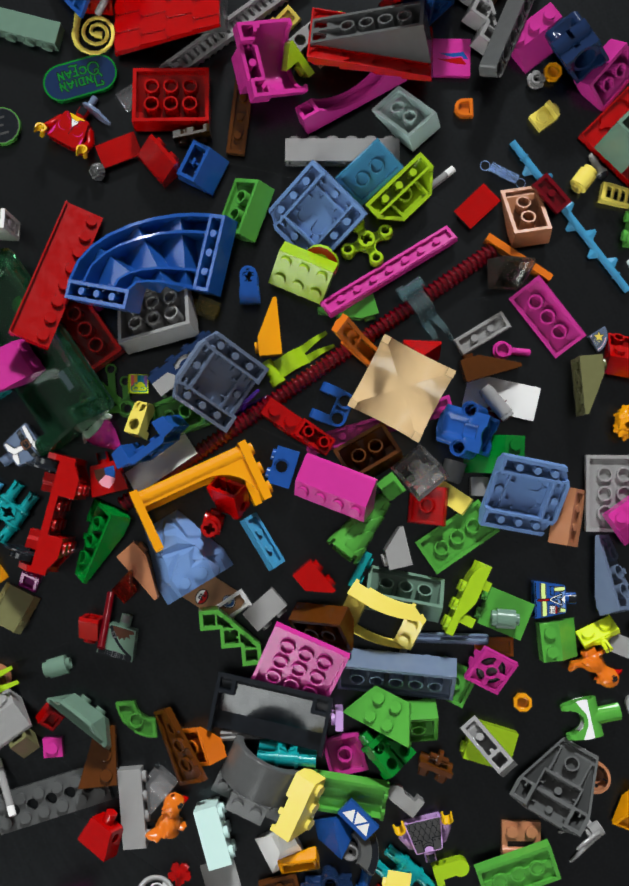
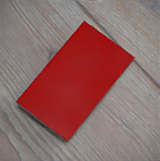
(118, 150)
(477, 206)

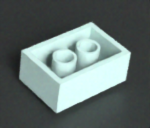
(215, 833)

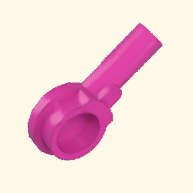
(504, 350)

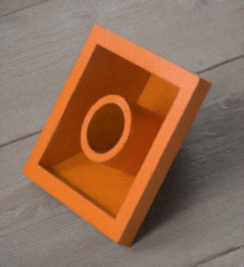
(205, 745)

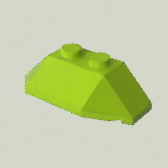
(404, 191)

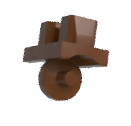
(436, 763)

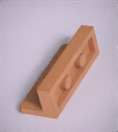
(568, 526)

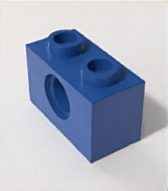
(282, 478)

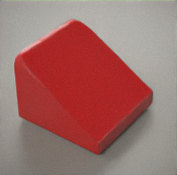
(49, 717)

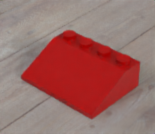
(170, 98)

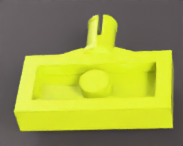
(598, 633)

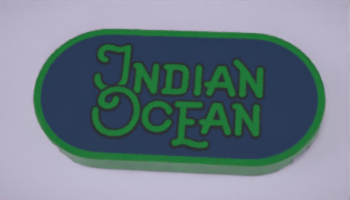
(80, 78)

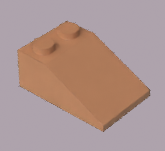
(525, 217)

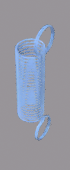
(503, 175)

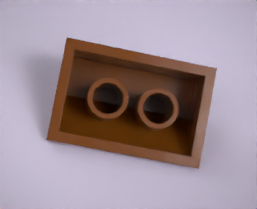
(370, 451)
(325, 622)

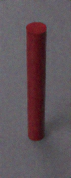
(105, 620)

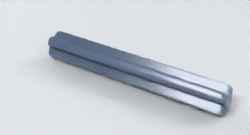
(457, 638)

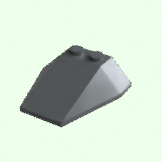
(560, 786)

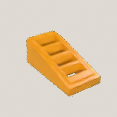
(300, 861)

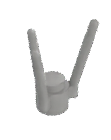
(594, 832)

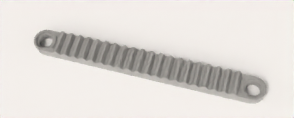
(210, 43)

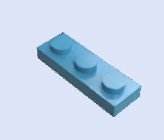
(262, 541)

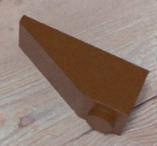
(481, 366)

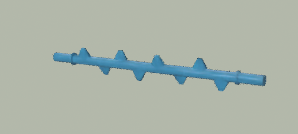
(574, 224)

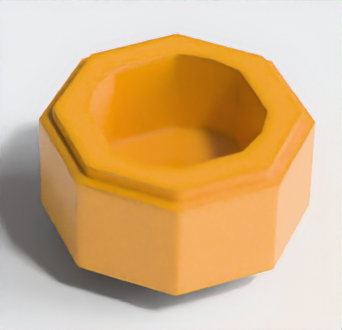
(552, 71)
(522, 702)

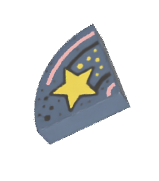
(599, 339)

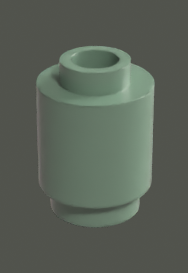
(504, 618)
(57, 666)

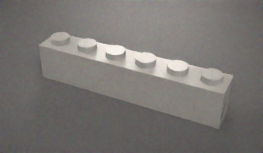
(332, 150)

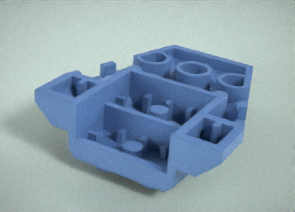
(186, 558)

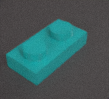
(365, 562)

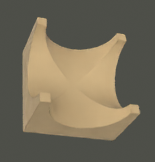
(401, 388)

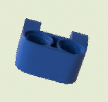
(249, 291)
(325, 418)

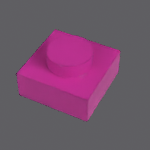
(53, 747)

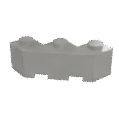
(481, 18)

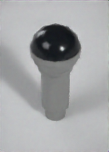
(602, 172)

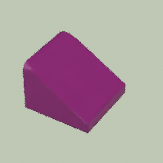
(30, 580)

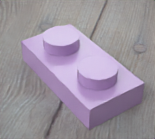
(337, 717)

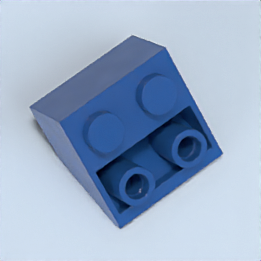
(202, 168)

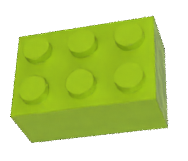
(302, 272)

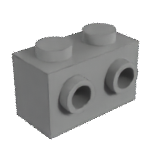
(265, 609)

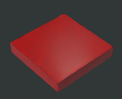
(429, 510)

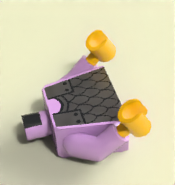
(425, 833)

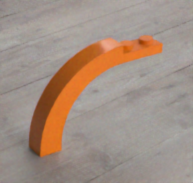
(354, 339)

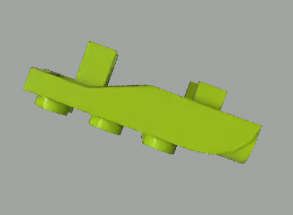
(467, 596)

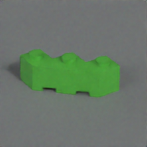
(231, 633)

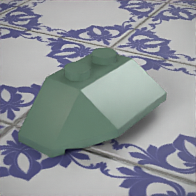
(84, 716)

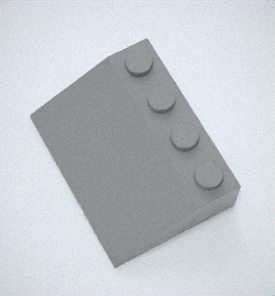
(162, 320)

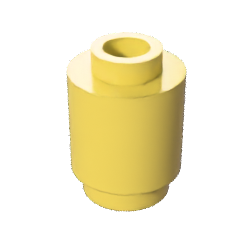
(583, 179)

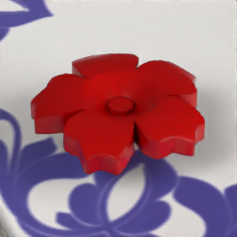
(180, 873)

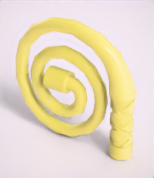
(97, 34)

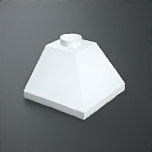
(276, 848)

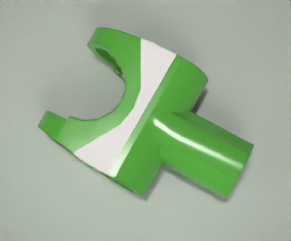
(590, 717)

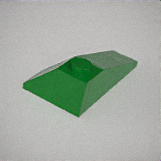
(104, 532)

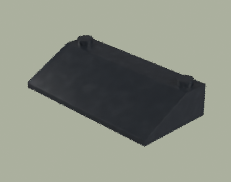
(271, 711)

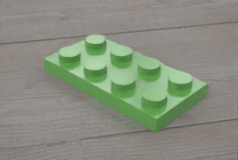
(456, 539)

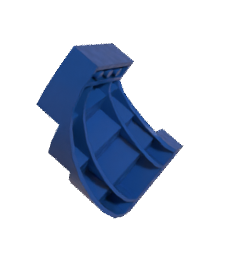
(154, 254)

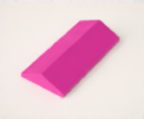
(547, 316)

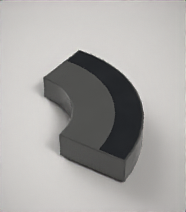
(367, 853)

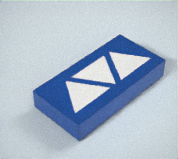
(358, 818)

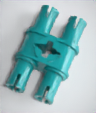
(20, 511)
(286, 754)
(404, 864)

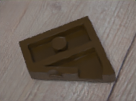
(185, 136)

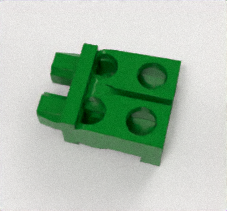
(385, 753)

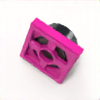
(492, 669)

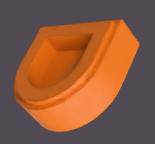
(464, 108)

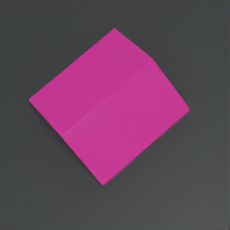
(345, 753)

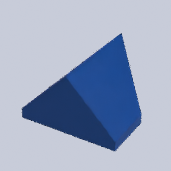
(334, 833)

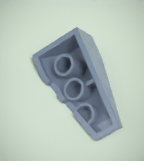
(610, 582)

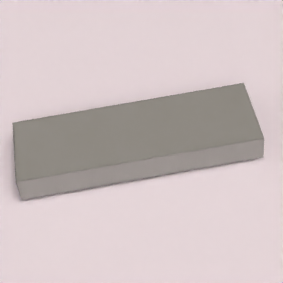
(482, 333)

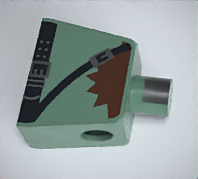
(121, 639)

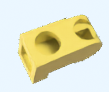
(139, 420)

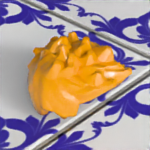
(621, 422)

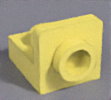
(545, 116)

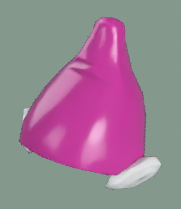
(102, 433)

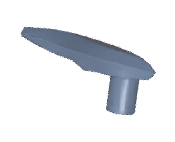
(94, 111)

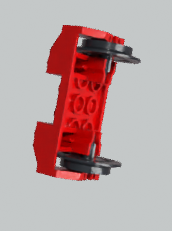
(48, 547)

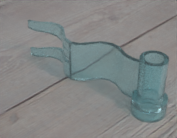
(423, 307)

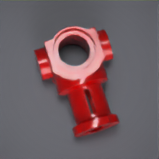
(212, 523)

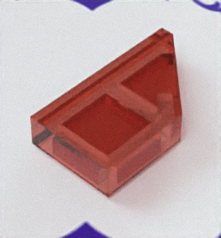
(125, 588)

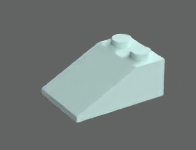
(407, 117)

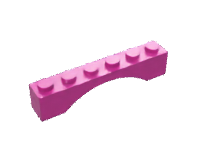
(320, 112)

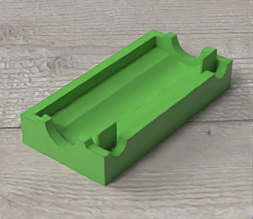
(366, 791)
(522, 867)

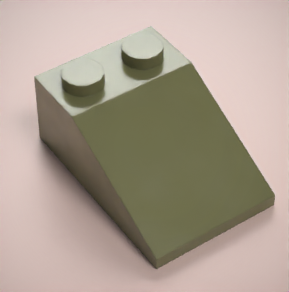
(587, 377)

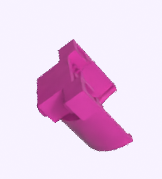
(259, 60)

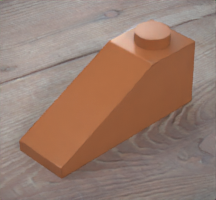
(138, 560)

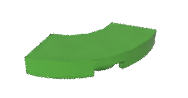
(136, 720)

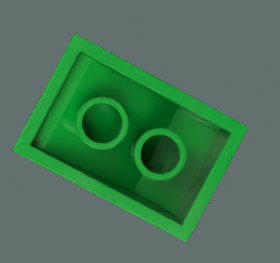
(500, 443)

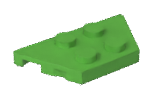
(384, 714)

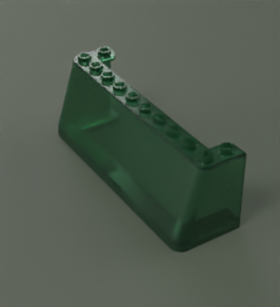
(69, 392)

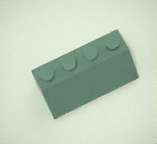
(409, 588)

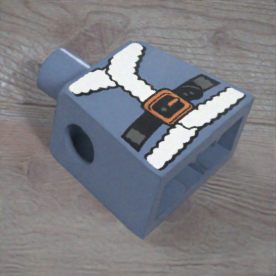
(21, 447)

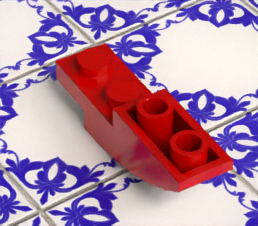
(296, 427)

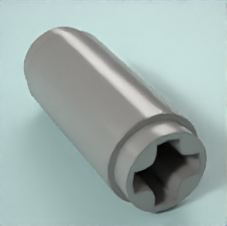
(496, 402)

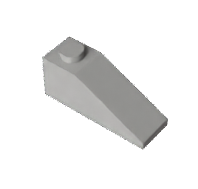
(488, 746)

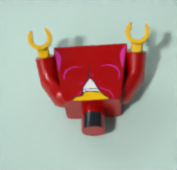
(70, 131)

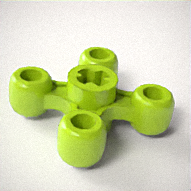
(369, 248)

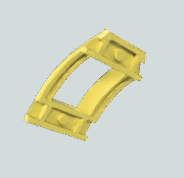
(413, 622)

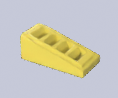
(602, 199)

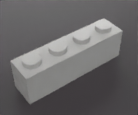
(133, 806)

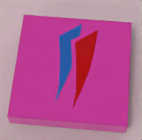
(451, 58)

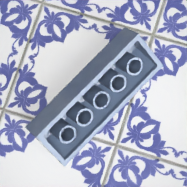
(400, 673)

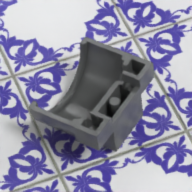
(252, 785)

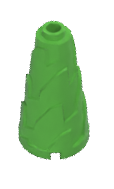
(355, 535)

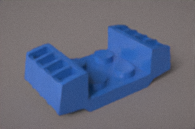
(169, 430)

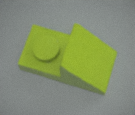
(293, 56)

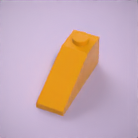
(269, 335)

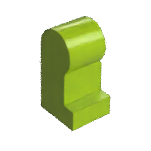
(450, 867)

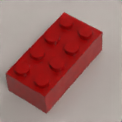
(91, 334)

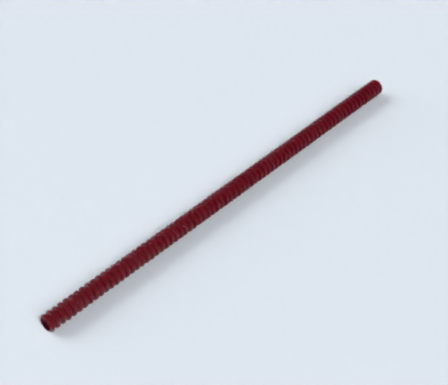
(330, 361)

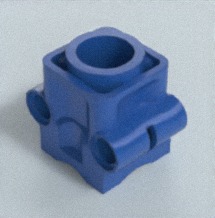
(467, 430)

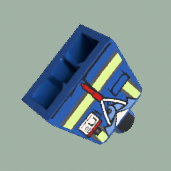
(550, 599)

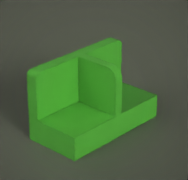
(390, 486)

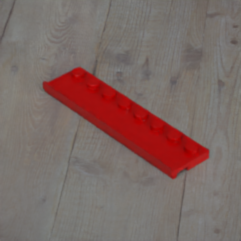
(44, 298)

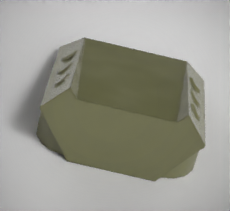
(16, 607)

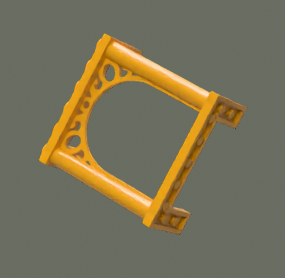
(233, 464)

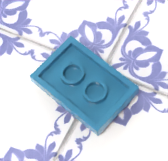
(369, 172)

